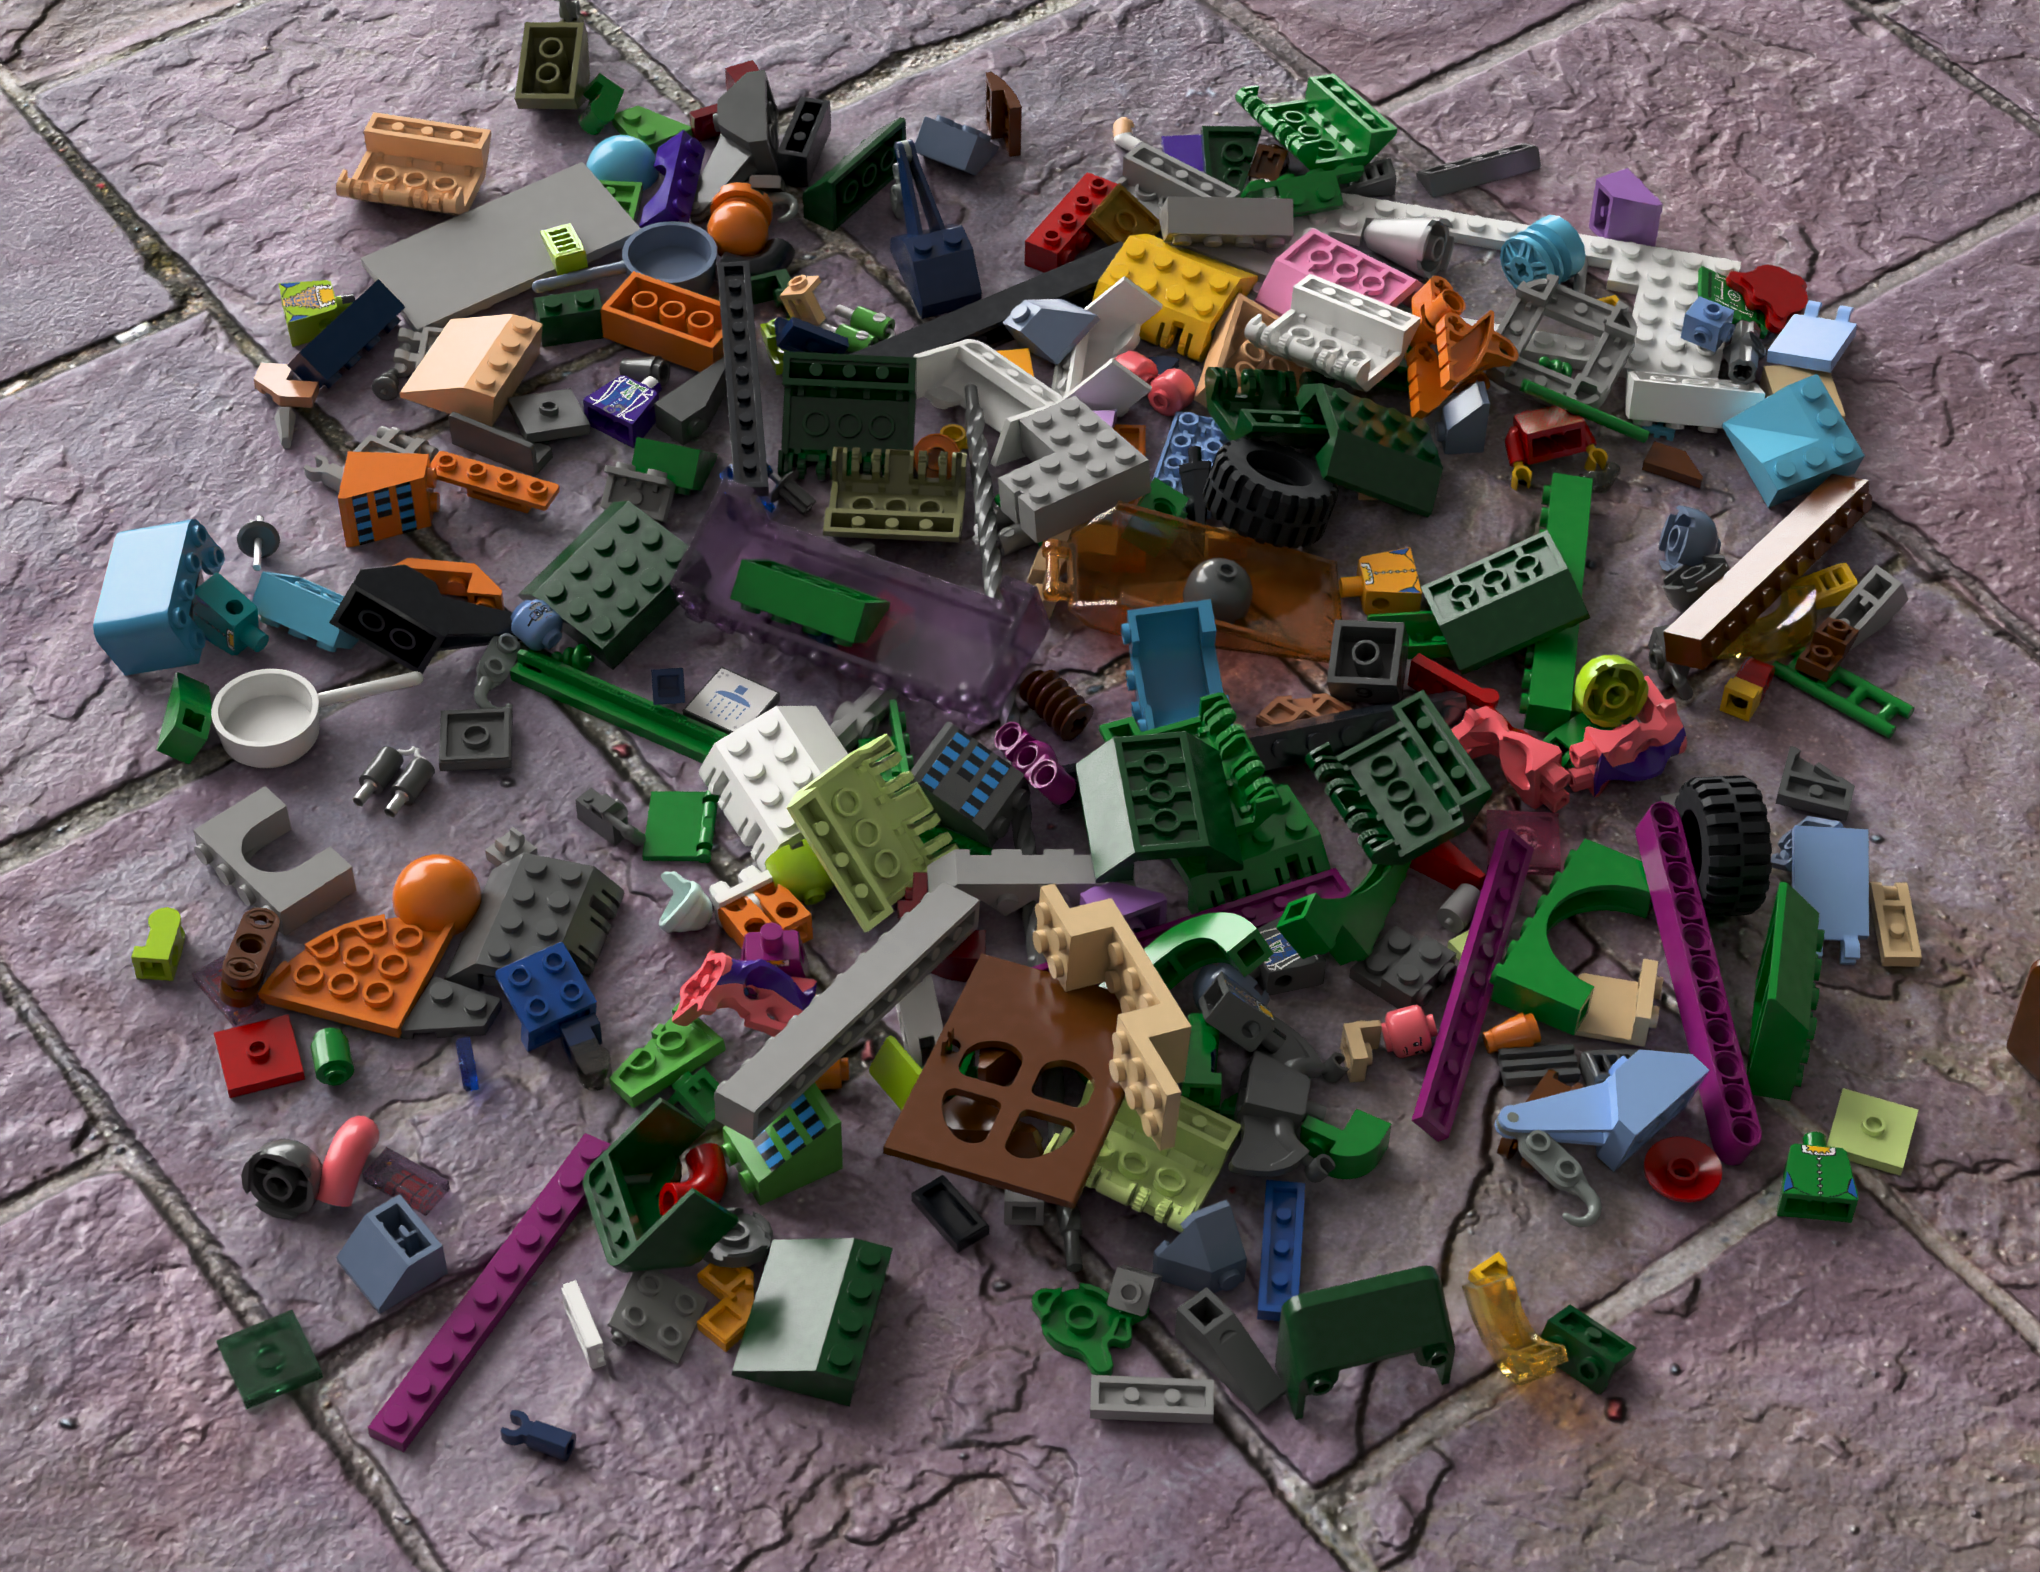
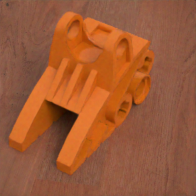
(1462, 348)

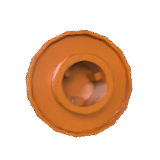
(933, 445)

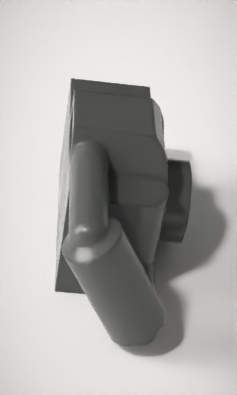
(1668, 671)
(607, 818)

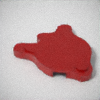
(1772, 292)

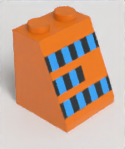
(386, 495)

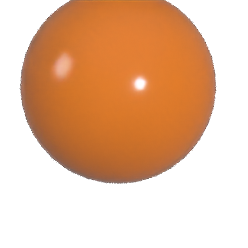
(436, 893)

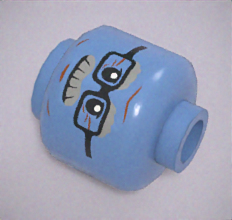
(536, 624)

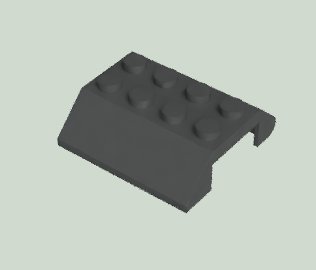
(531, 907)

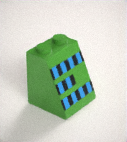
(790, 1152)

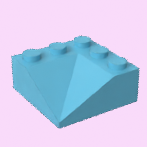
(1793, 441)

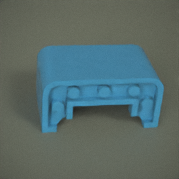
(149, 596)

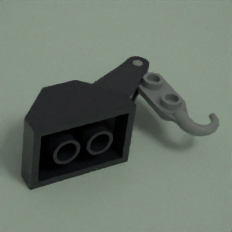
(411, 621)

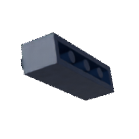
(347, 335)

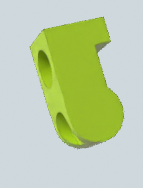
(163, 946)

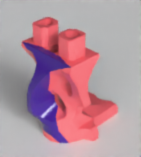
(1631, 750)
(722, 984)

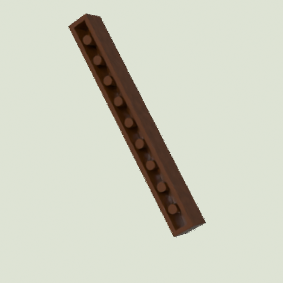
(1766, 571)

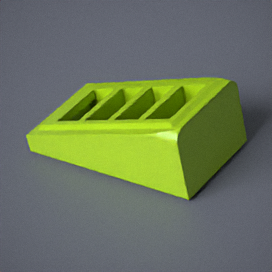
(564, 249)

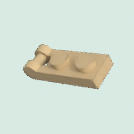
(1895, 924)

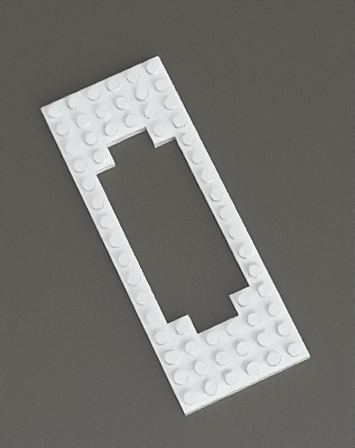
(1658, 276)

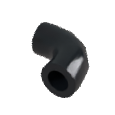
(773, 257)

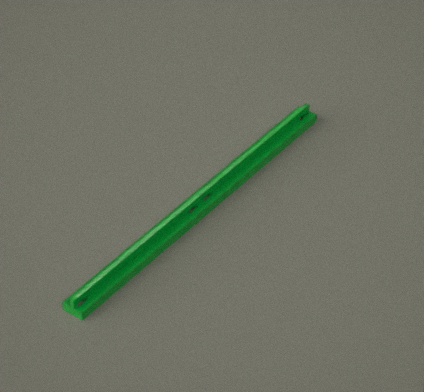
(646, 719)

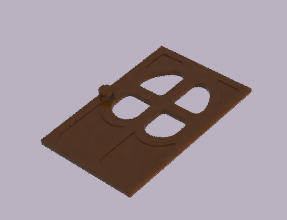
(1046, 1028)

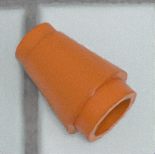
(1515, 1032)

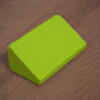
(895, 1071)

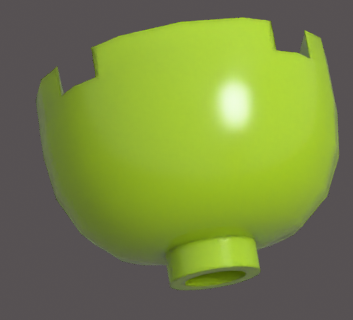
(1610, 690)
(799, 873)

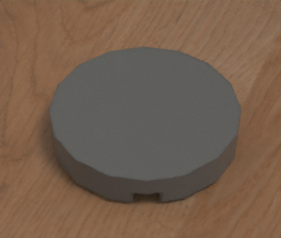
(744, 1243)

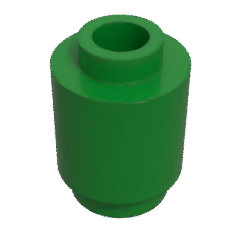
(332, 1056)

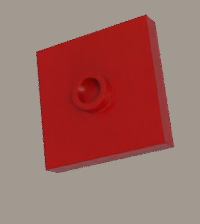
(259, 1056)

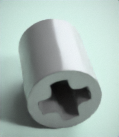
(1459, 908)

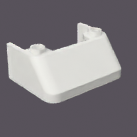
(1091, 366)
(1003, 389)

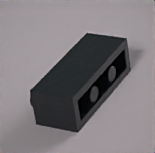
(804, 141)

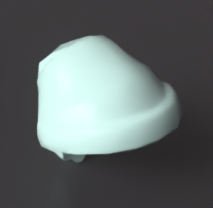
(688, 907)

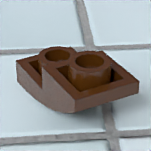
(1828, 649)

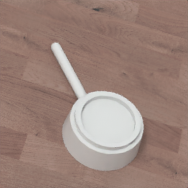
(274, 713)

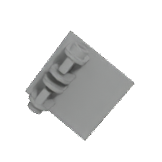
(656, 1314)

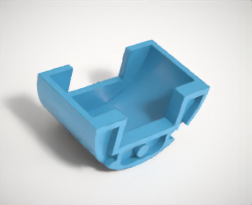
(1171, 661)

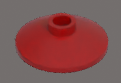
(1687, 1158)

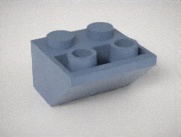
(954, 144)
(392, 1254)

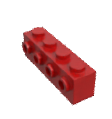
(1063, 230)

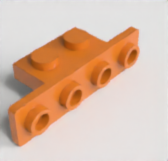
(495, 483)

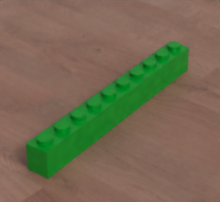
(1554, 659)

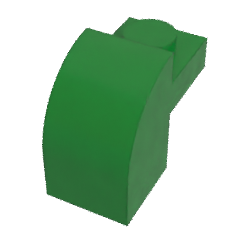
(1354, 1149)

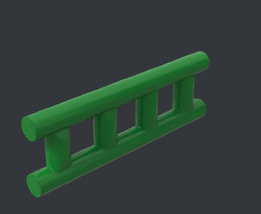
(1584, 410)
(1850, 705)

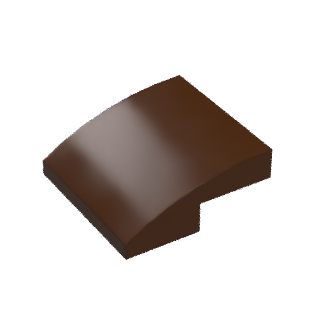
(1003, 113)

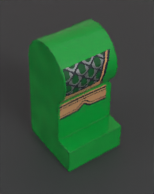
(602, 105)

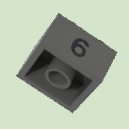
(1368, 661)

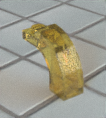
(1781, 631)
(1508, 1333)

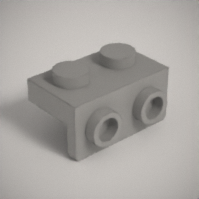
(648, 491)

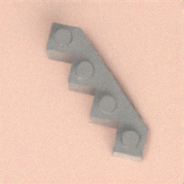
(1012, 880)

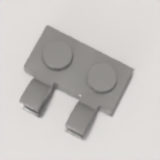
(415, 341)

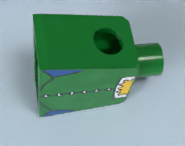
(1817, 1182)

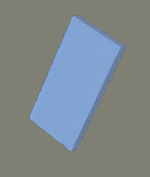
(1185, 432)

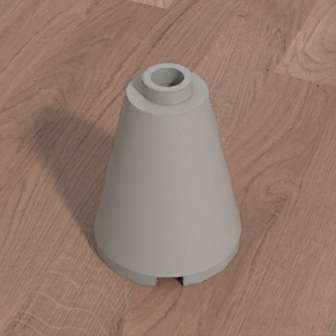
(1413, 243)

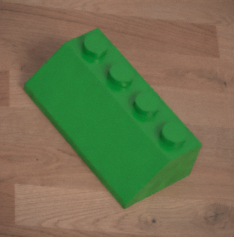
(808, 601)

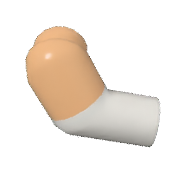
(1123, 134)

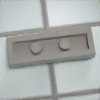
(1152, 1399)

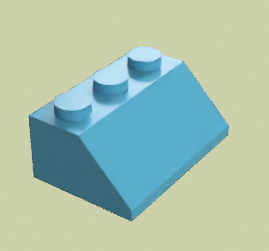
(302, 608)

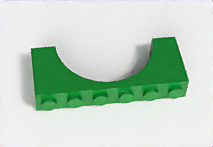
(1532, 975)

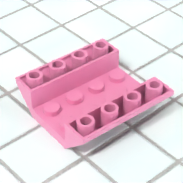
(1337, 263)

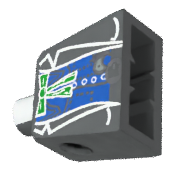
(1285, 968)

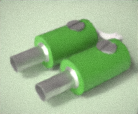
(864, 328)

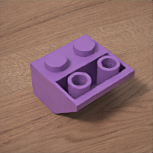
(1625, 209)

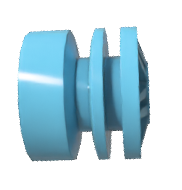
(1543, 249)

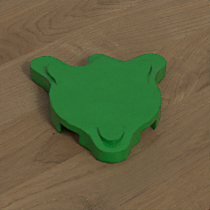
(1084, 1325)

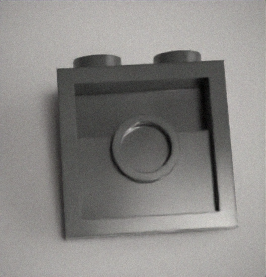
(1405, 968)

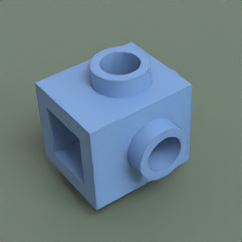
(1708, 324)

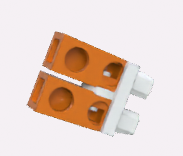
(758, 902)

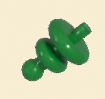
(1556, 365)
(575, 657)

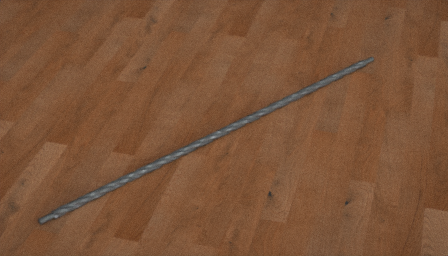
(1023, 836)

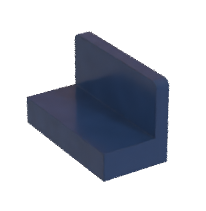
(802, 336)

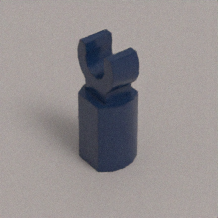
(539, 1436)

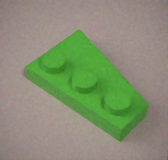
(665, 1059)

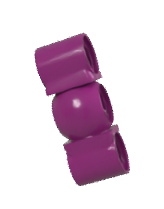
(1036, 762)

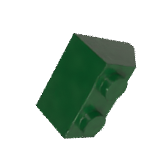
(569, 317)

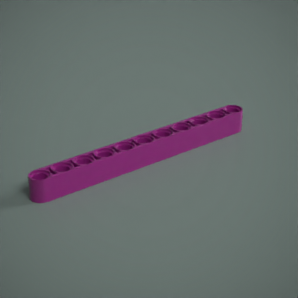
(1698, 983)

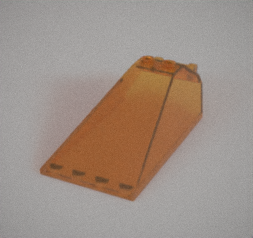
(1145, 558)

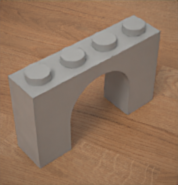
(295, 894)

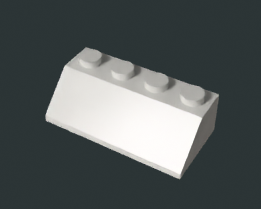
(1686, 400)

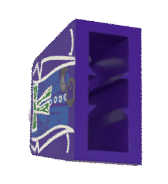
(623, 408)

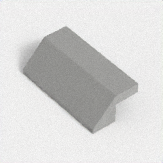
(1156, 175)

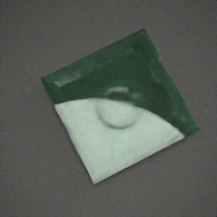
(269, 1359)

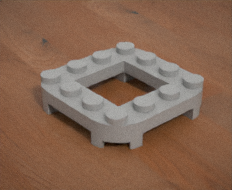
(1548, 298)

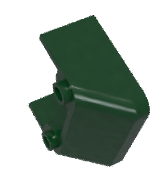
(626, 1190)
(1361, 1326)

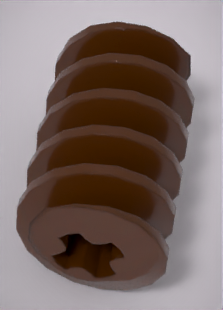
(1056, 703)

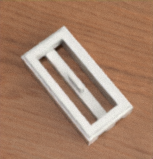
(583, 1325)

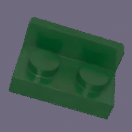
(1591, 1348)

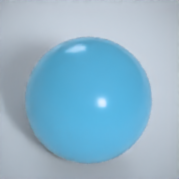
(623, 160)

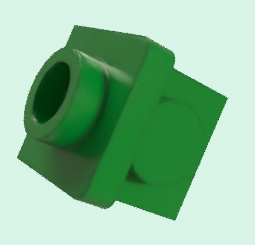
(696, 1095)

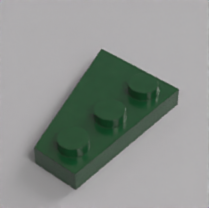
(1229, 152)

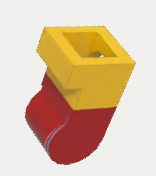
(1748, 684)

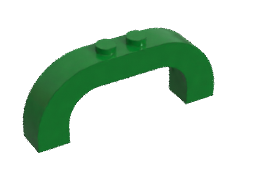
(1204, 941)

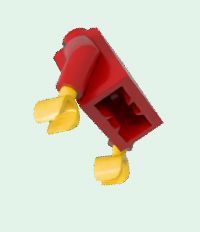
(1547, 436)

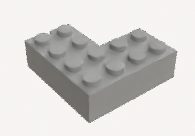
(1074, 473)

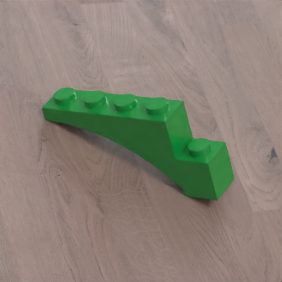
(1347, 924)

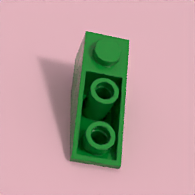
(186, 719)

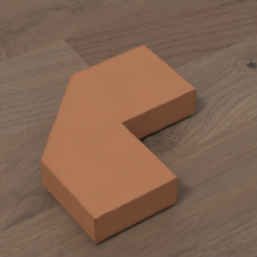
(278, 382)
(1286, 709)

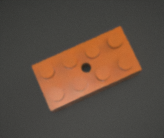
(664, 322)

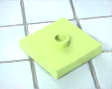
(1873, 1131)

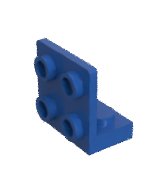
(545, 993)

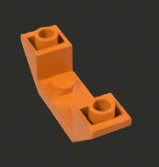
(459, 580)

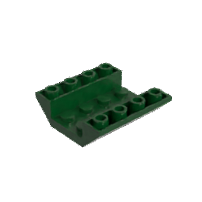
(1505, 602)
(1156, 802)

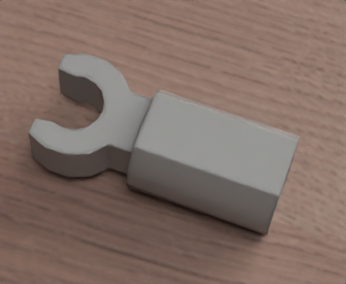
(329, 474)

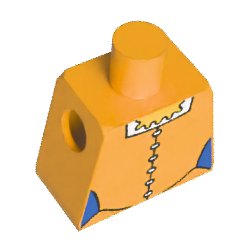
(1385, 583)

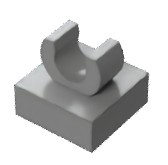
(509, 847)

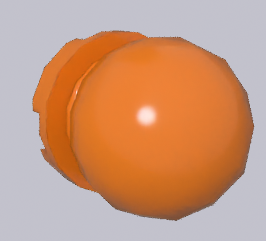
(740, 219)

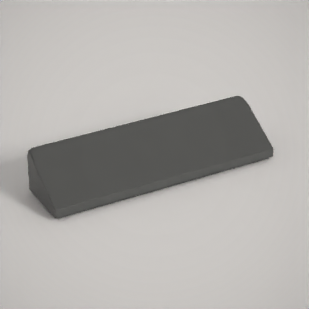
(1480, 169)

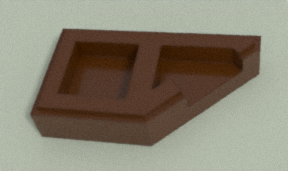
(1672, 464)

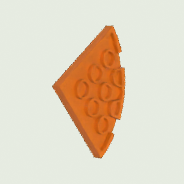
(360, 973)

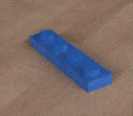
(1280, 1247)

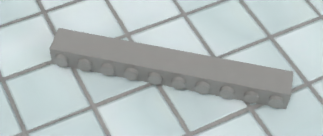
(845, 1011)

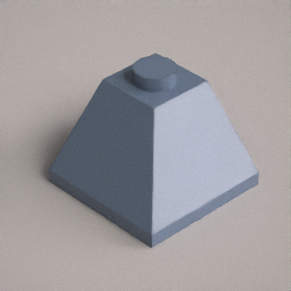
(1049, 327)

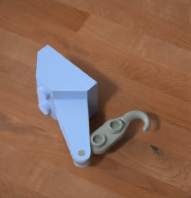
(1612, 1115)

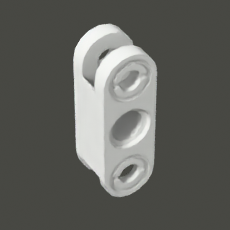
(920, 1019)

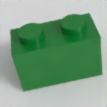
(684, 465)

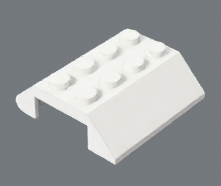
(1337, 333)
(764, 768)

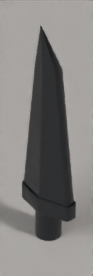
(1193, 479)

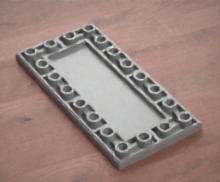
(497, 247)

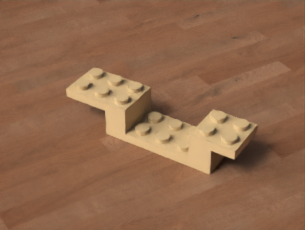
(1152, 1033)

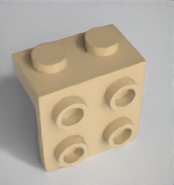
(1623, 1008)

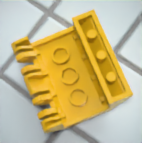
(1188, 284)

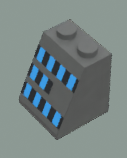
(970, 786)

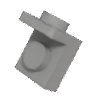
(1133, 1289)

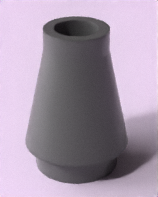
(643, 367)

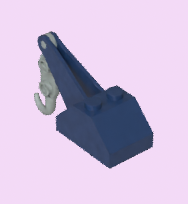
(935, 261)

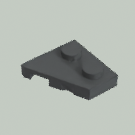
(1813, 788)
(451, 1011)

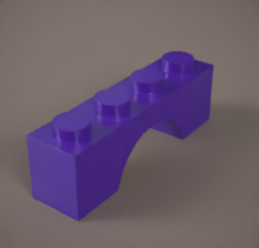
(681, 165)

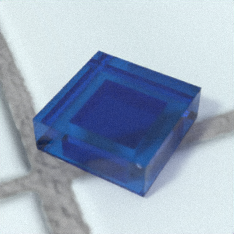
(467, 1064)

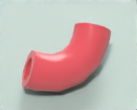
(346, 1160)

